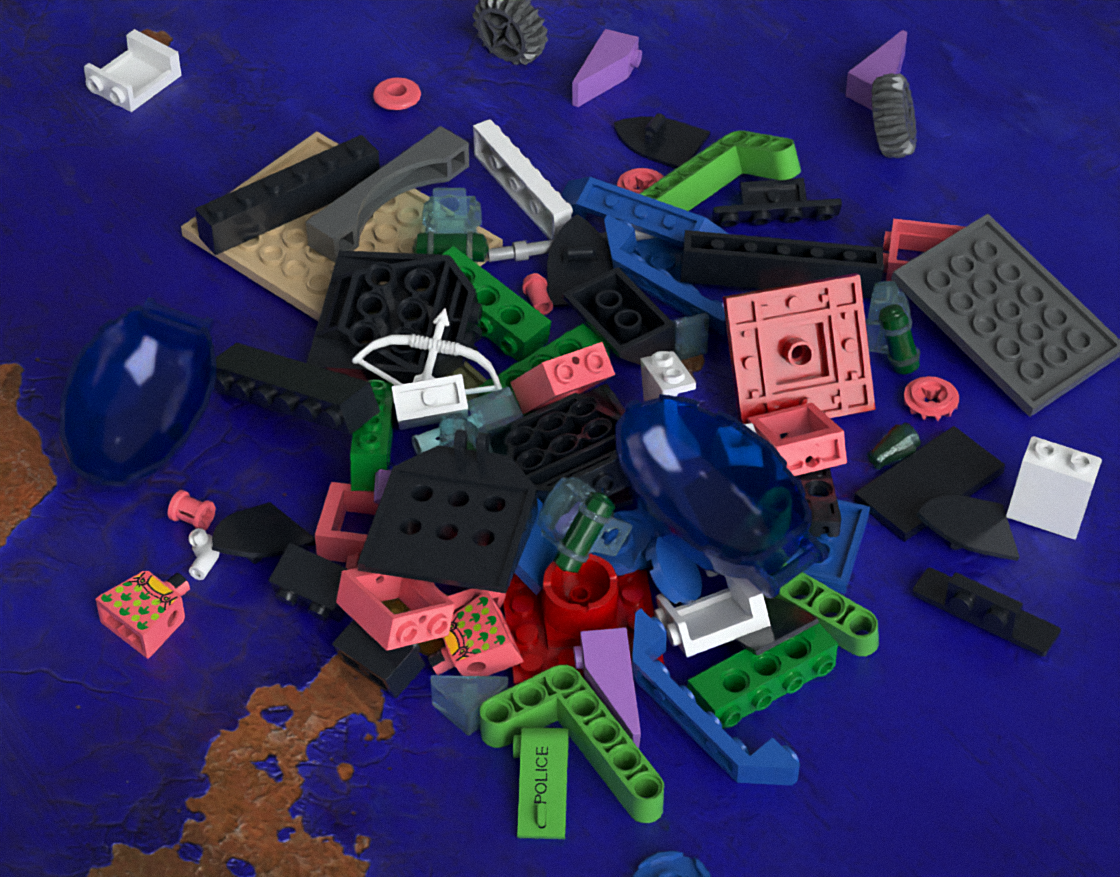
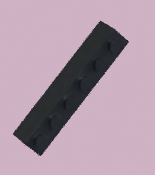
(285, 195)
(774, 261)
(295, 388)

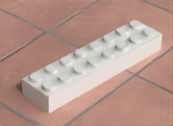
(520, 179)

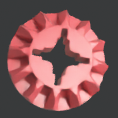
(638, 177)
(931, 388)

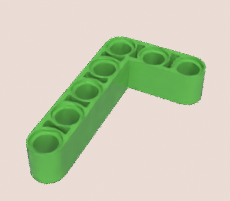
(722, 163)
(849, 617)
(567, 698)

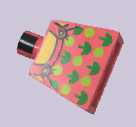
(144, 610)
(477, 641)

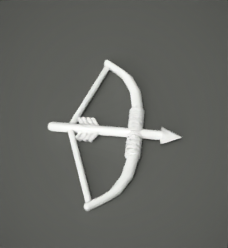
(434, 346)

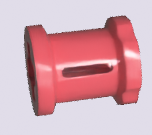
(191, 510)

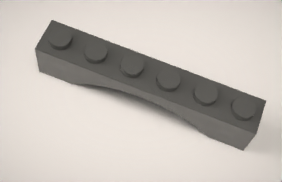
(427, 162)

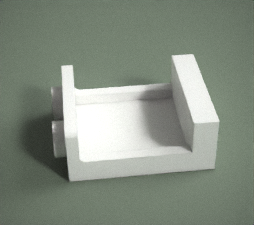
(136, 73)
(664, 375)
(429, 400)
(1053, 487)
(714, 617)

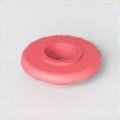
(396, 93)

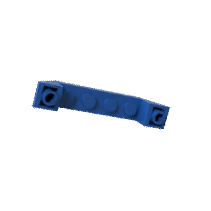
(643, 213)
(659, 282)
(767, 765)

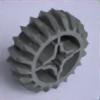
(511, 29)
(894, 115)

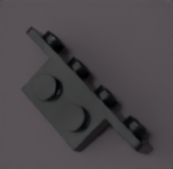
(775, 201)
(986, 610)

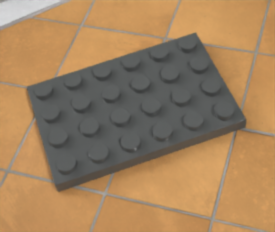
(1008, 314)

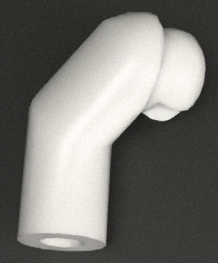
(205, 555)

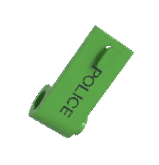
(542, 781)

